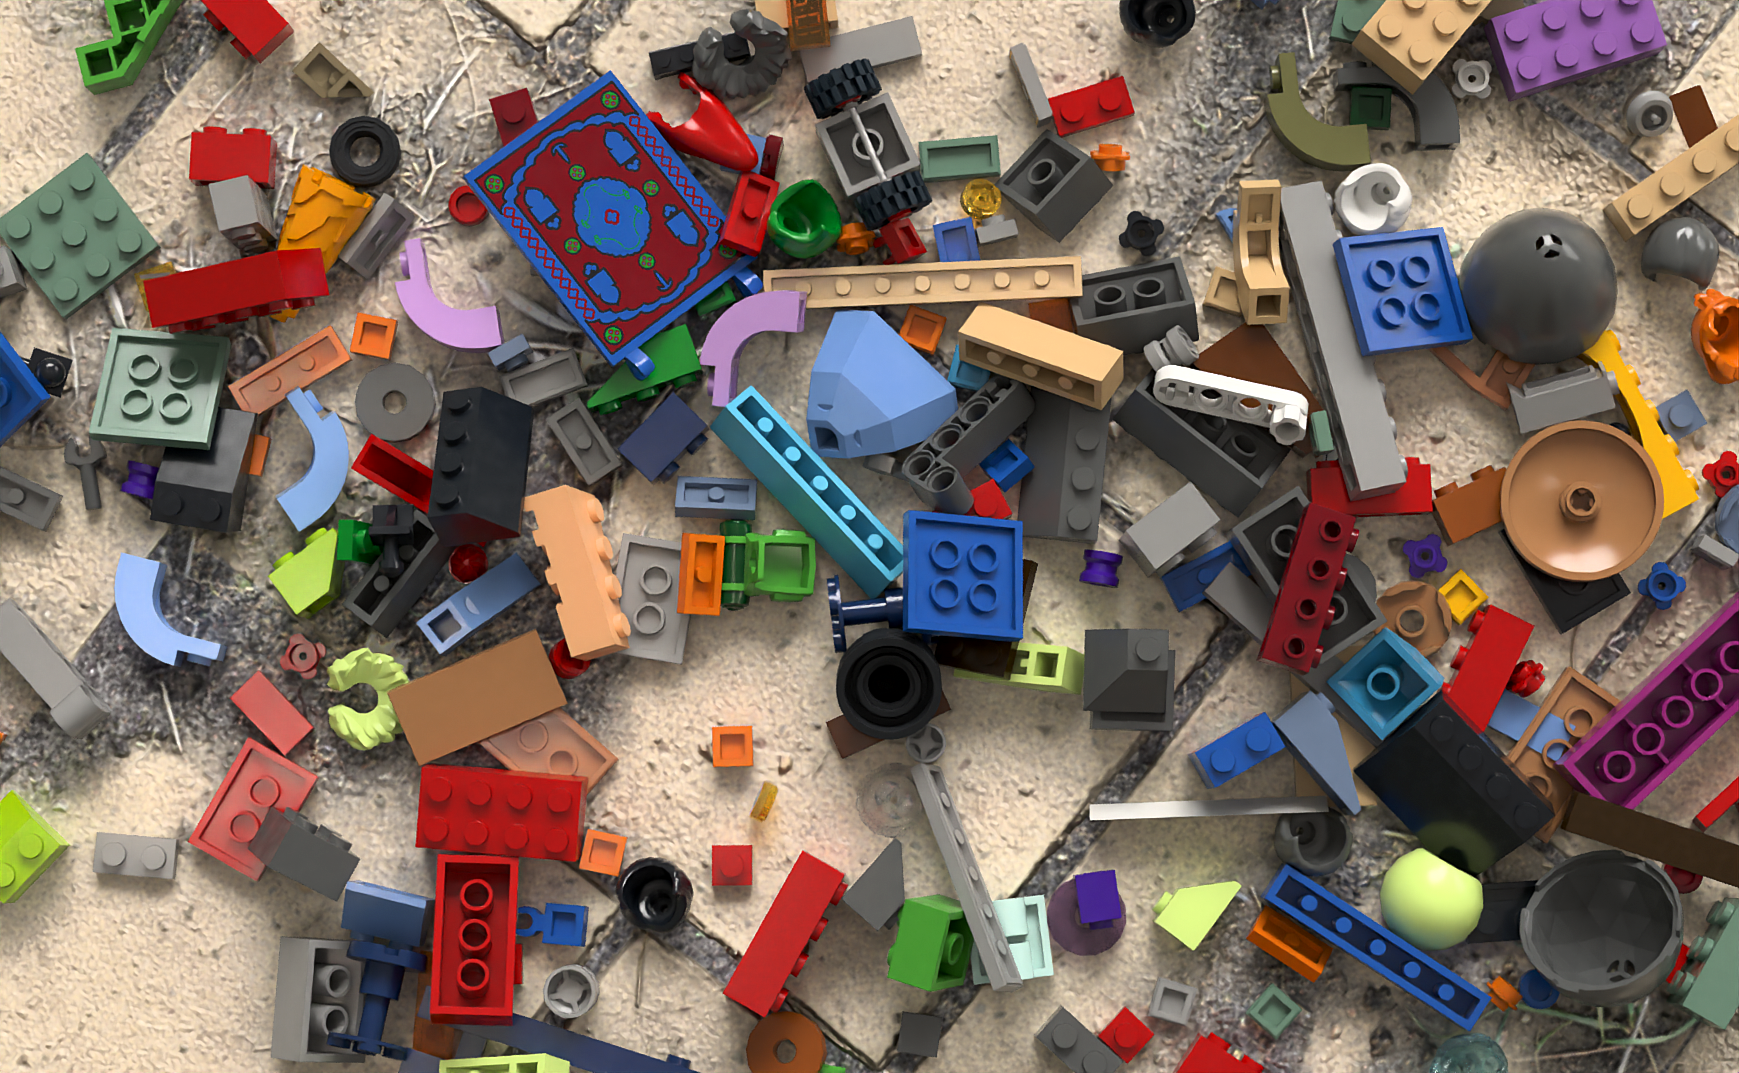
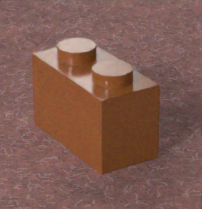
(1468, 508)

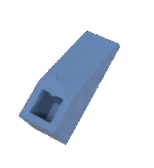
(477, 604)

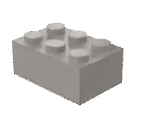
(1174, 525)

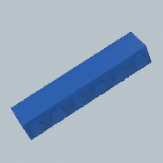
(1375, 947)

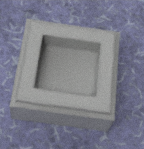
(1714, 552)
(1172, 1001)

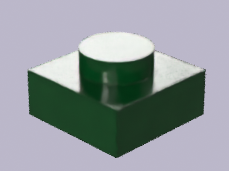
(1370, 107)

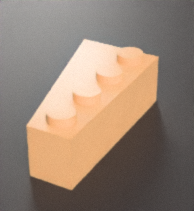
(580, 571)

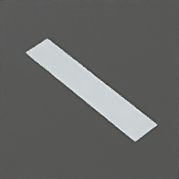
(1208, 808)

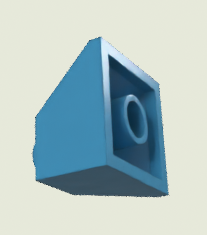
(1386, 682)

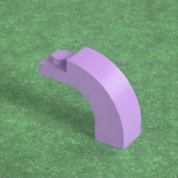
(737, 326)
(457, 329)

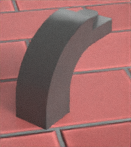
(1430, 106)

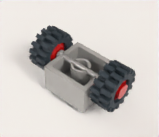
(867, 145)

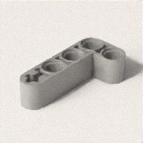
(72, 699)

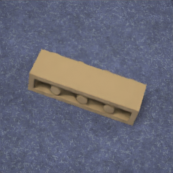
(1676, 181)
(1041, 355)

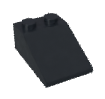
(208, 485)

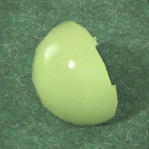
(1430, 901)

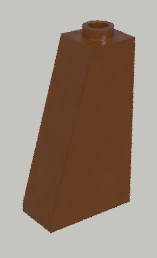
(1255, 357)

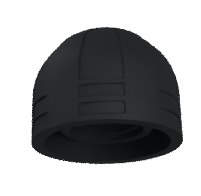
(888, 684)

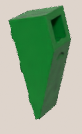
(674, 364)

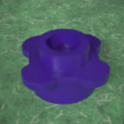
(1432, 547)

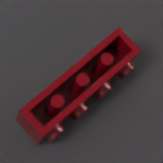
(1307, 589)

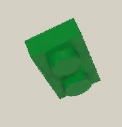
(355, 543)

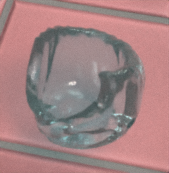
(1471, 1053)

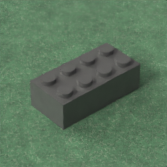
(1264, 547)

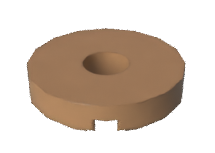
(1427, 601)

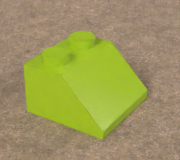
(26, 847)

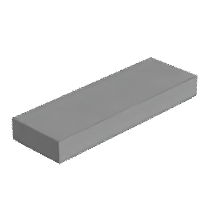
(879, 43)

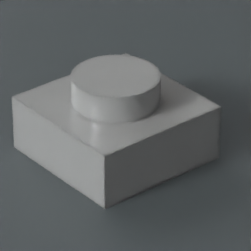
(996, 230)

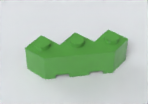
(135, 31)

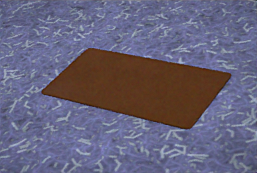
(1693, 114)

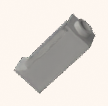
(1563, 397)

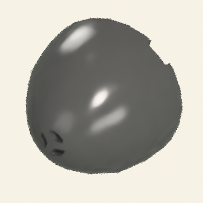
(1536, 304)
(1600, 915)

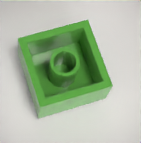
(931, 944)

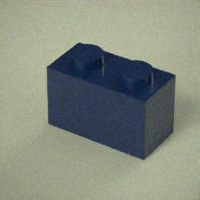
(664, 440)

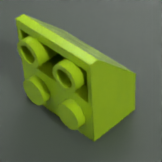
(311, 576)

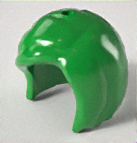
(804, 220)

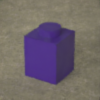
(1097, 898)

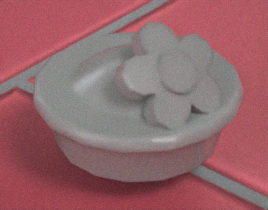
(1650, 114)

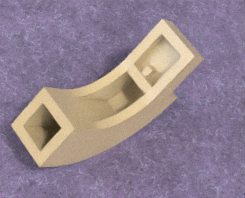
(1256, 253)

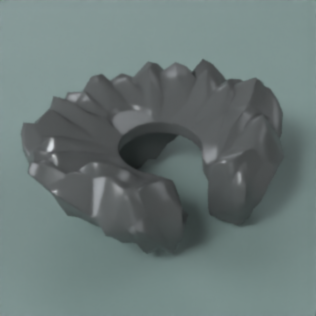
(755, 72)

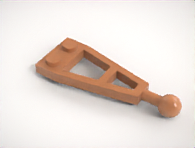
(1494, 377)

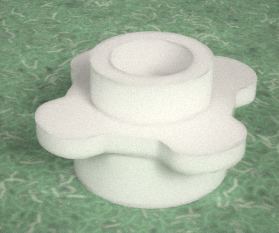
(1479, 70)

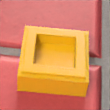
(1462, 596)

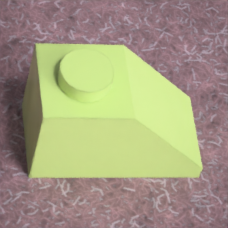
(1193, 910)

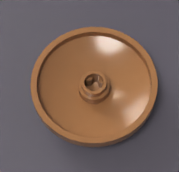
(1581, 501)

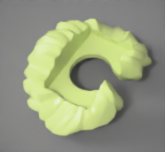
(379, 725)

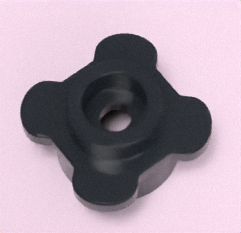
(1138, 222)

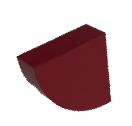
(773, 151)

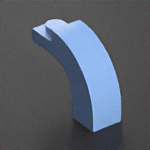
(326, 475)
(139, 609)

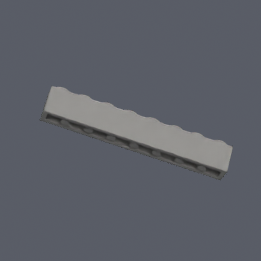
(1345, 379)

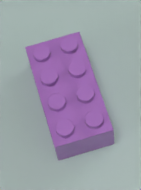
(1570, 41)

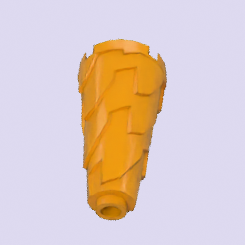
(321, 216)

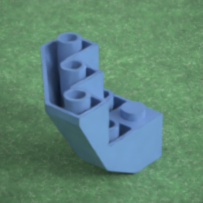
(872, 390)

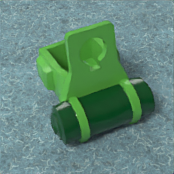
(765, 565)

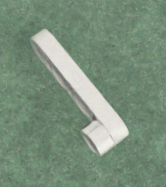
(1286, 420)

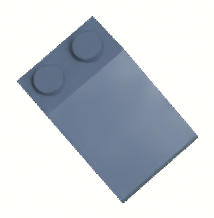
(1318, 746)

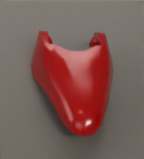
(710, 132)

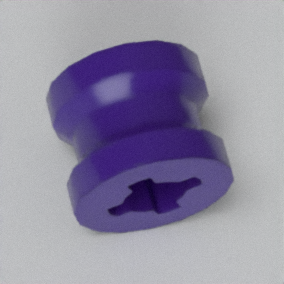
(140, 480)
(1101, 568)

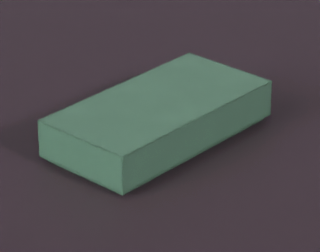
(959, 159)

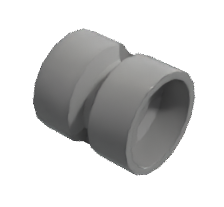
(571, 990)

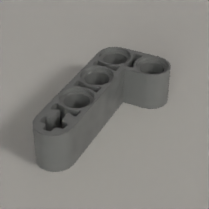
(964, 441)

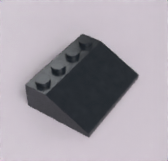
(1455, 787)

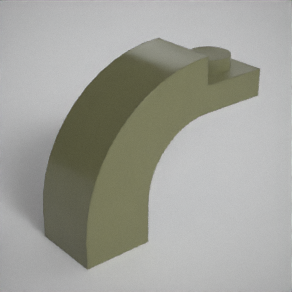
(1303, 135)

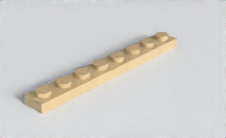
(932, 282)

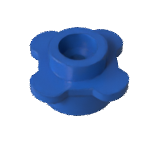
(1673, 585)

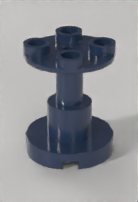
(865, 612)
(380, 984)

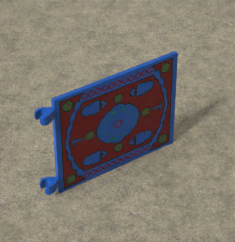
(610, 220)

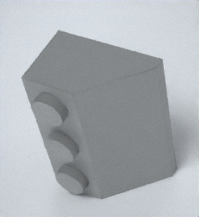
(314, 997)

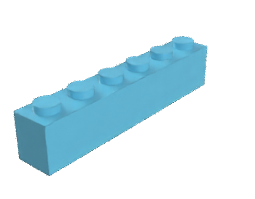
(810, 491)

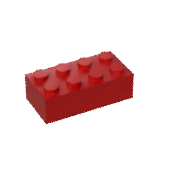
(236, 290)
(501, 812)
(784, 933)
(474, 940)

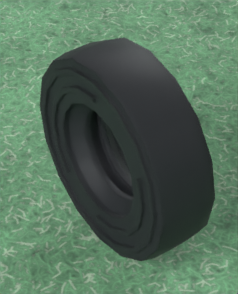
(365, 127)

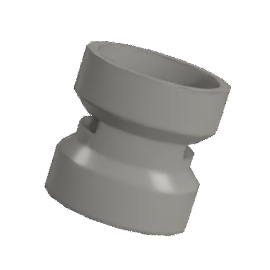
(1172, 350)
(926, 744)

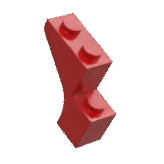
(396, 473)

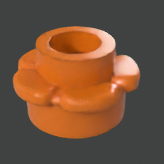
(1503, 994)

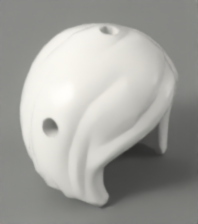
(1367, 203)

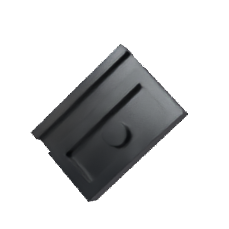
(1502, 911)

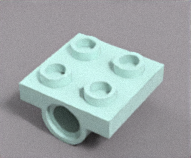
(1027, 936)

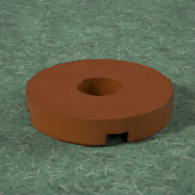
(784, 1026)

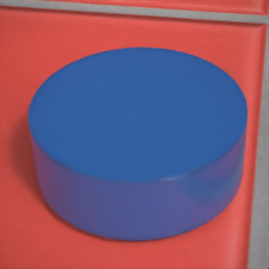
(1536, 991)

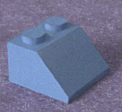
(387, 914)

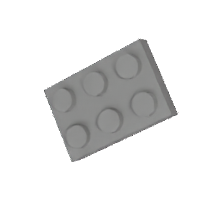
(649, 598)

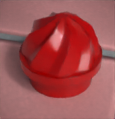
(468, 563)

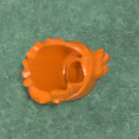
(1717, 335)

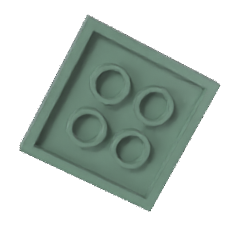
(76, 236)
(160, 388)

